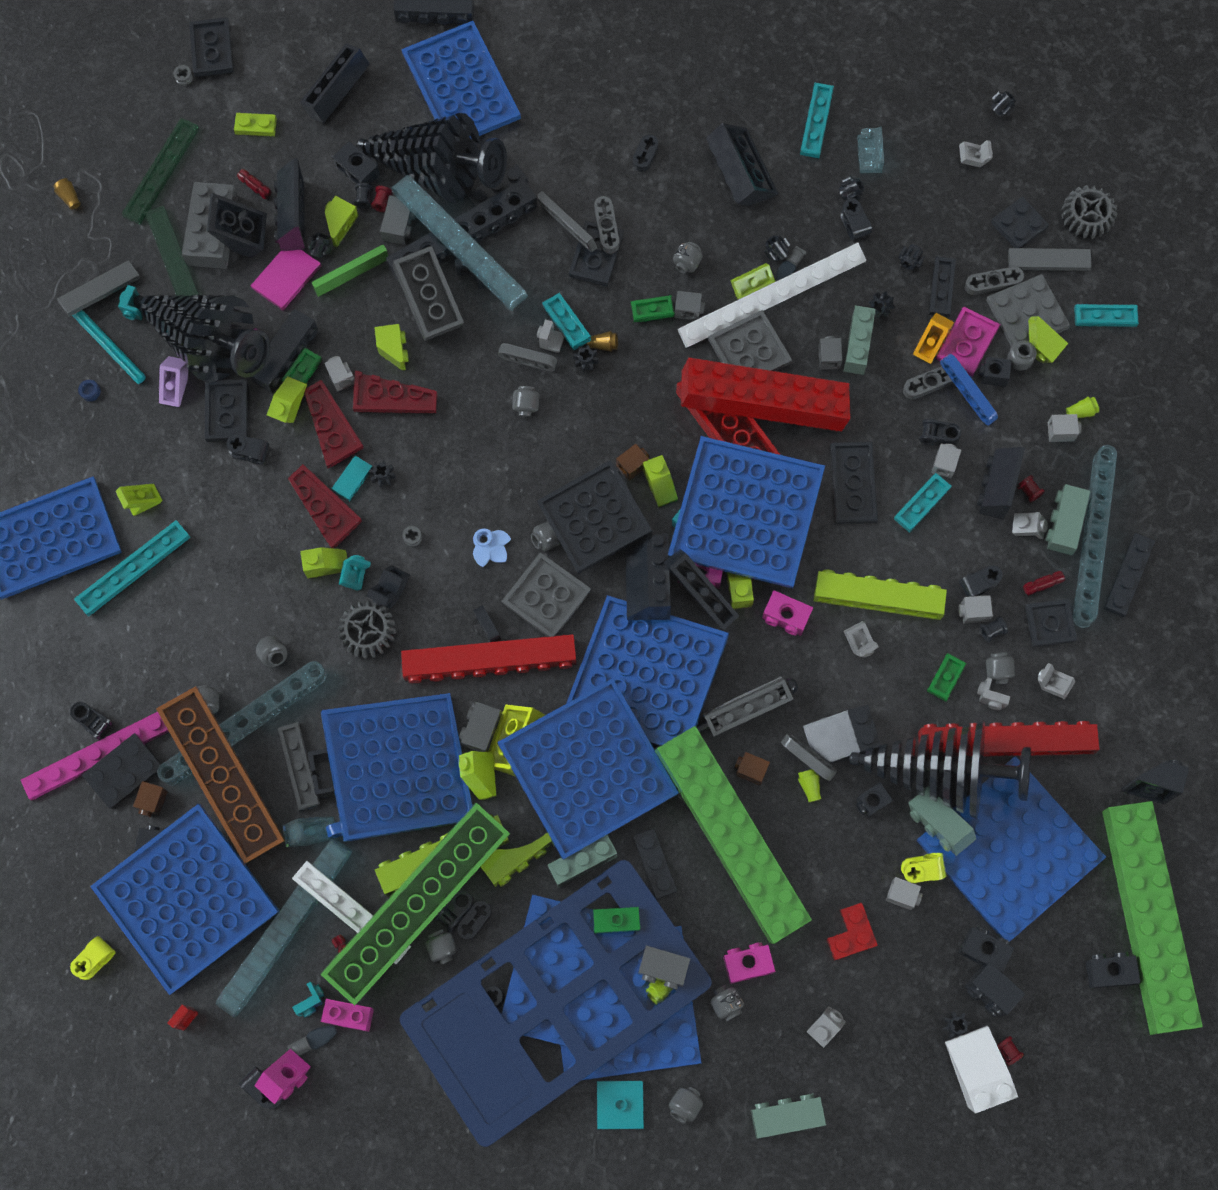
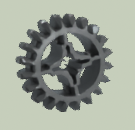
(1088, 202)
(351, 622)

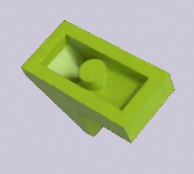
(138, 497)

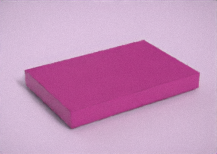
(285, 277)
(969, 339)

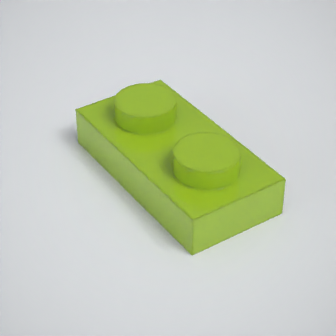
(255, 124)
(752, 281)

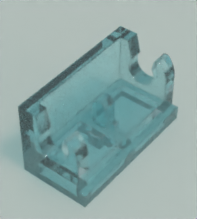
(870, 150)

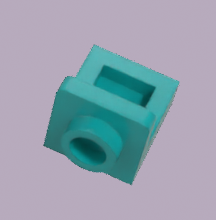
(126, 304)
(353, 572)
(308, 1006)

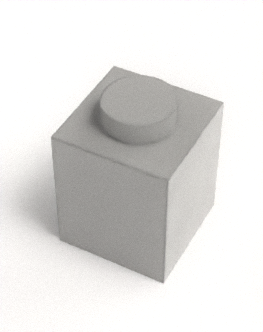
(1063, 428)
(946, 460)
(976, 609)
(904, 894)

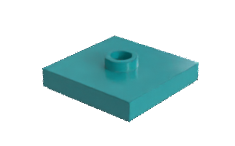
(620, 1105)

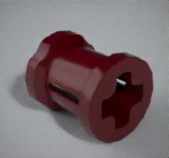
(381, 198)
(1031, 489)
(1009, 1051)

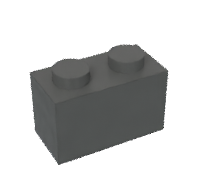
(396, 222)
(480, 728)
(663, 967)

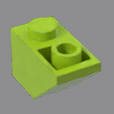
(390, 344)

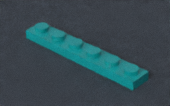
(132, 568)

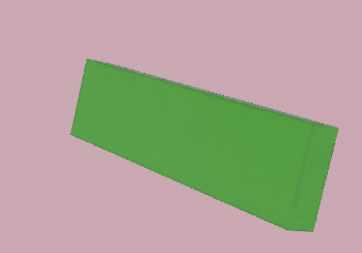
(350, 270)

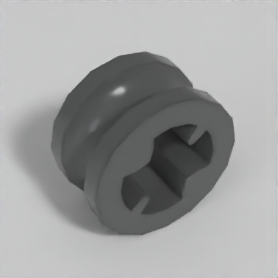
(185, 70)
(409, 542)

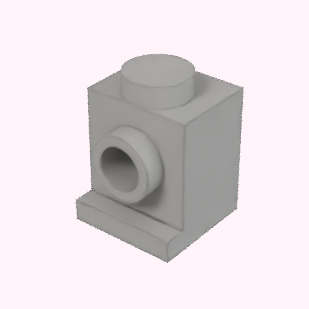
(339, 373)

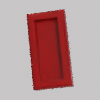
(182, 1017)

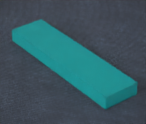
(816, 120)

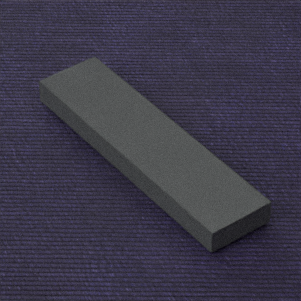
(566, 221)
(1050, 259)
(98, 288)
(298, 766)

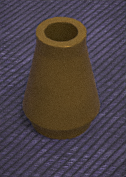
(67, 193)
(605, 341)

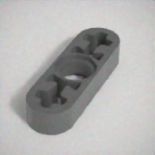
(609, 216)
(978, 278)
(527, 357)
(915, 382)
(809, 756)

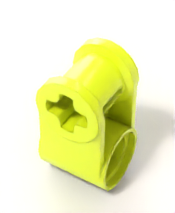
(926, 868)
(94, 957)

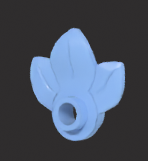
(492, 549)

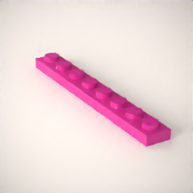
(82, 760)

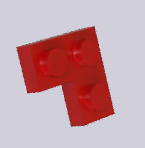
(859, 934)

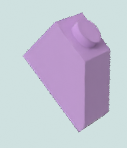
(172, 381)

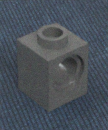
(689, 305)
(830, 353)

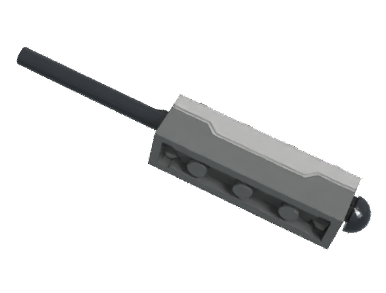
(747, 706)

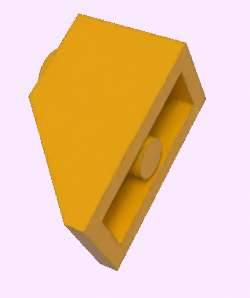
(933, 338)

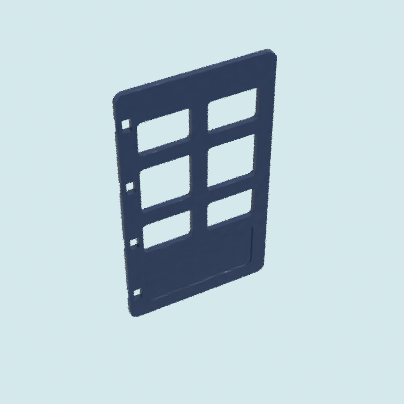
(480, 1054)

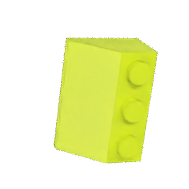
(511, 720)

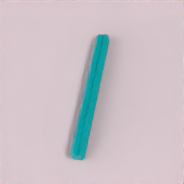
(109, 346)

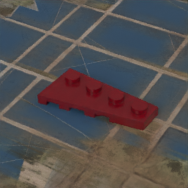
(383, 395)
(333, 430)
(326, 509)

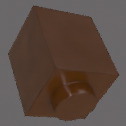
(631, 461)
(751, 768)
(150, 799)

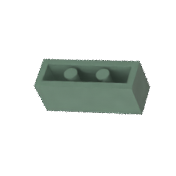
(859, 340)
(1067, 519)
(942, 822)
(582, 861)
(788, 1116)

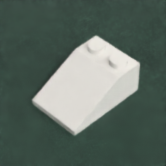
(981, 1070)

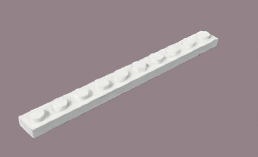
(772, 294)

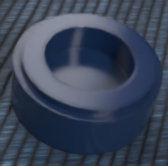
(89, 390)

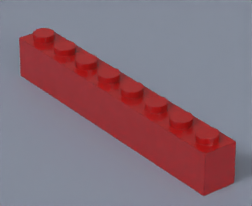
(488, 658)
(1042, 738)

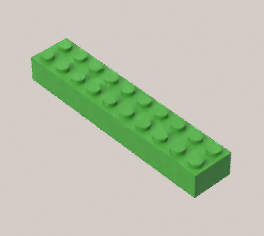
(733, 835)
(415, 904)
(1151, 918)

